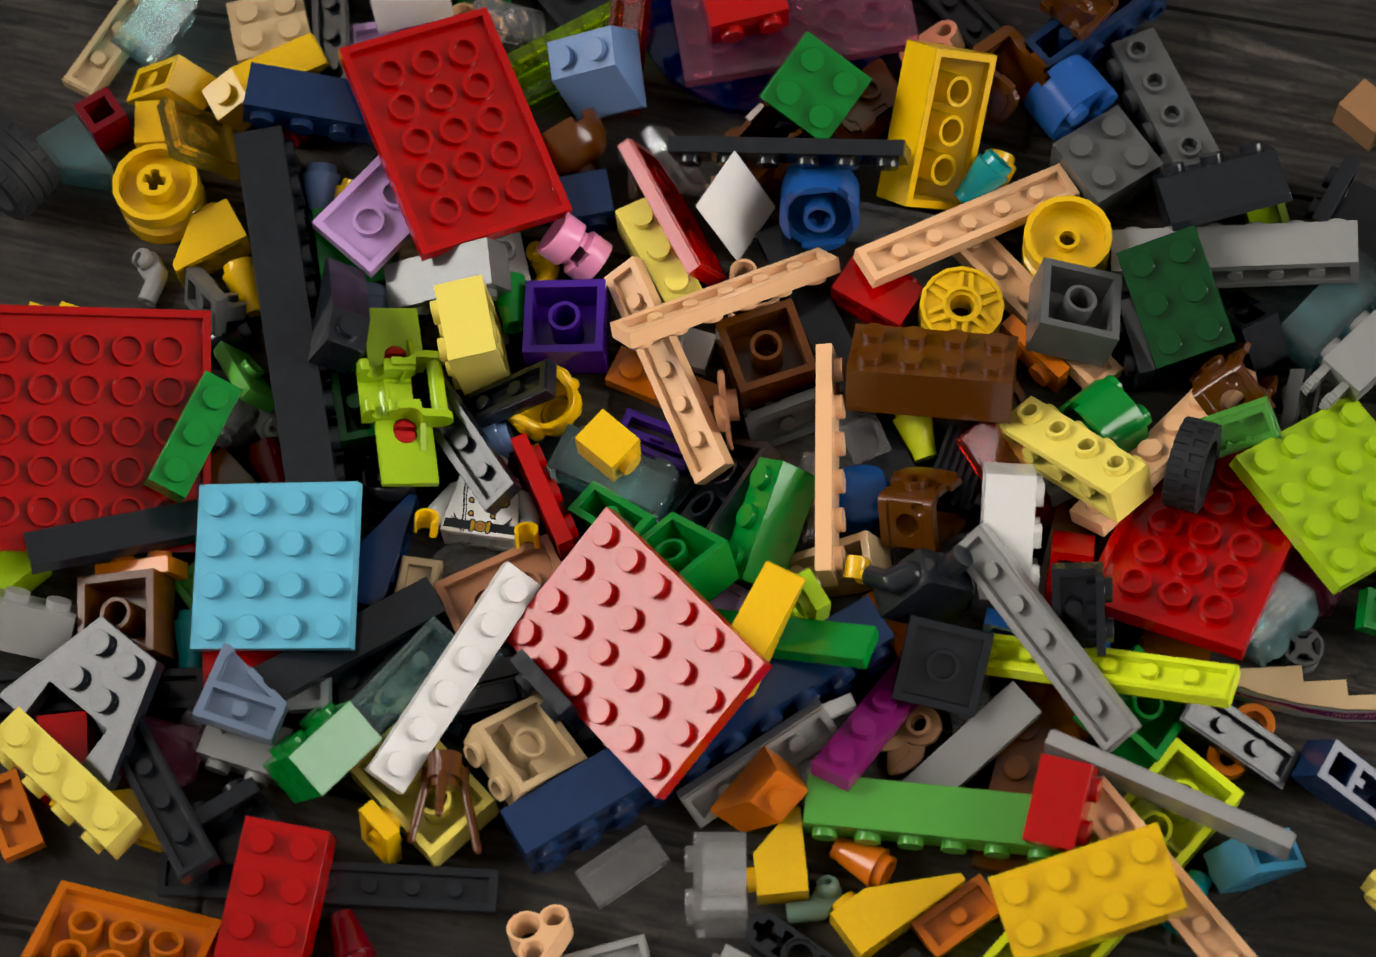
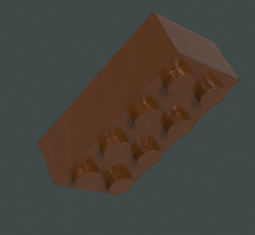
(931, 373)

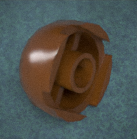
(577, 144)

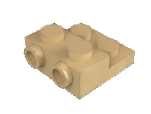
(265, 25)
(521, 749)

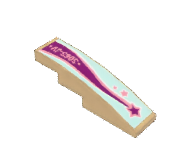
(1286, 692)

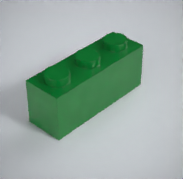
(193, 437)
(770, 517)

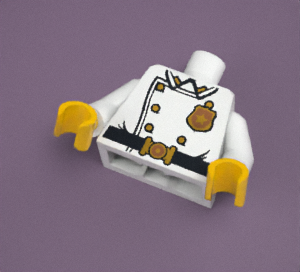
(466, 520)

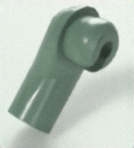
(819, 903)

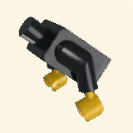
(920, 584)

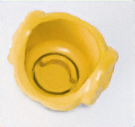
(553, 415)

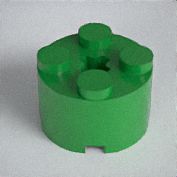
(1109, 413)

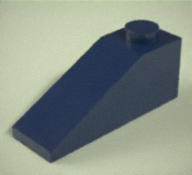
(590, 200)
(382, 553)
(1338, 778)

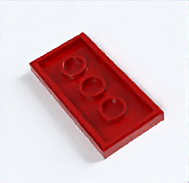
(673, 214)

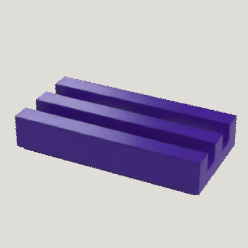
(654, 441)

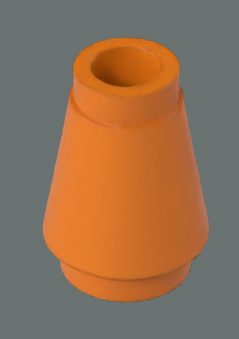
(868, 863)

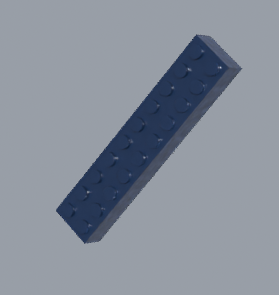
(606, 794)

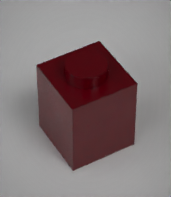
(104, 120)

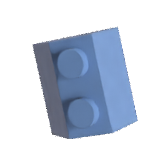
(599, 71)

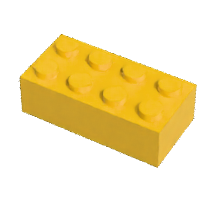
(1089, 894)

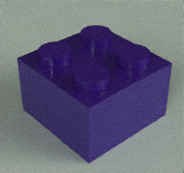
(567, 324)

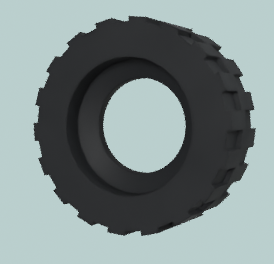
(1191, 464)

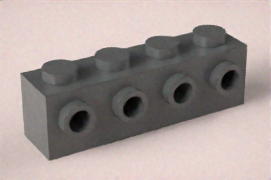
(1158, 98)

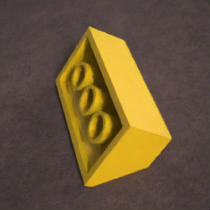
(941, 119)

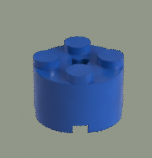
(1069, 98)
(819, 206)

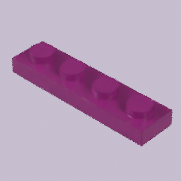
(862, 734)

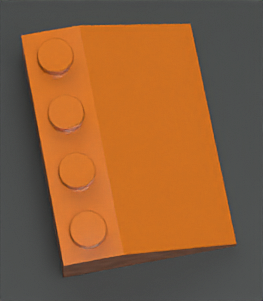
(108, 924)

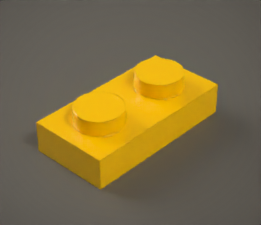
(381, 832)

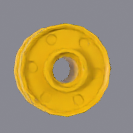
(963, 289)

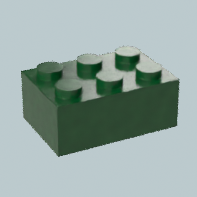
(1176, 297)

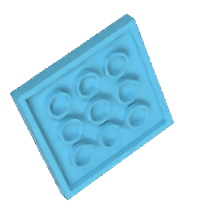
(277, 566)

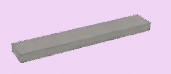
(1048, 640)
(1175, 796)

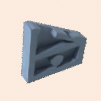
(240, 700)

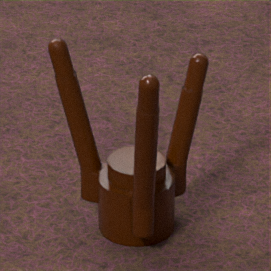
(443, 774)

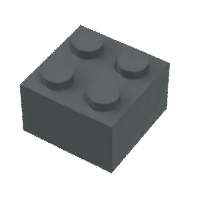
(1107, 160)
(1074, 312)

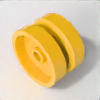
(157, 193)
(1067, 231)

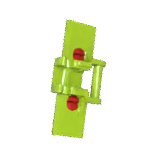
(386, 398)

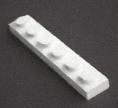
(452, 678)

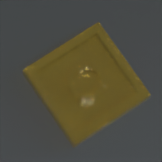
(198, 138)

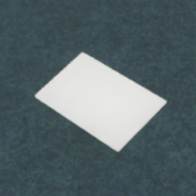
(735, 206)

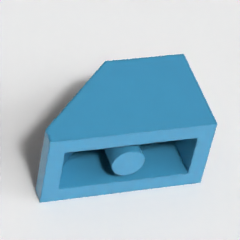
(1242, 867)

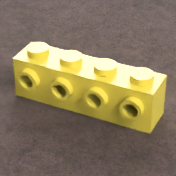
(1077, 459)
(69, 785)

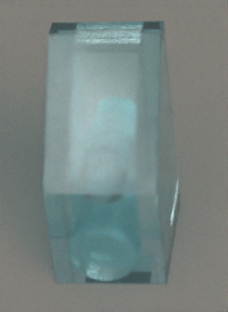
(77, 155)

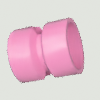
(563, 240)

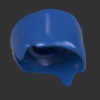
(861, 496)

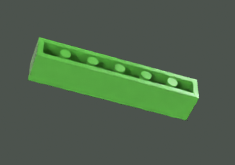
(921, 816)

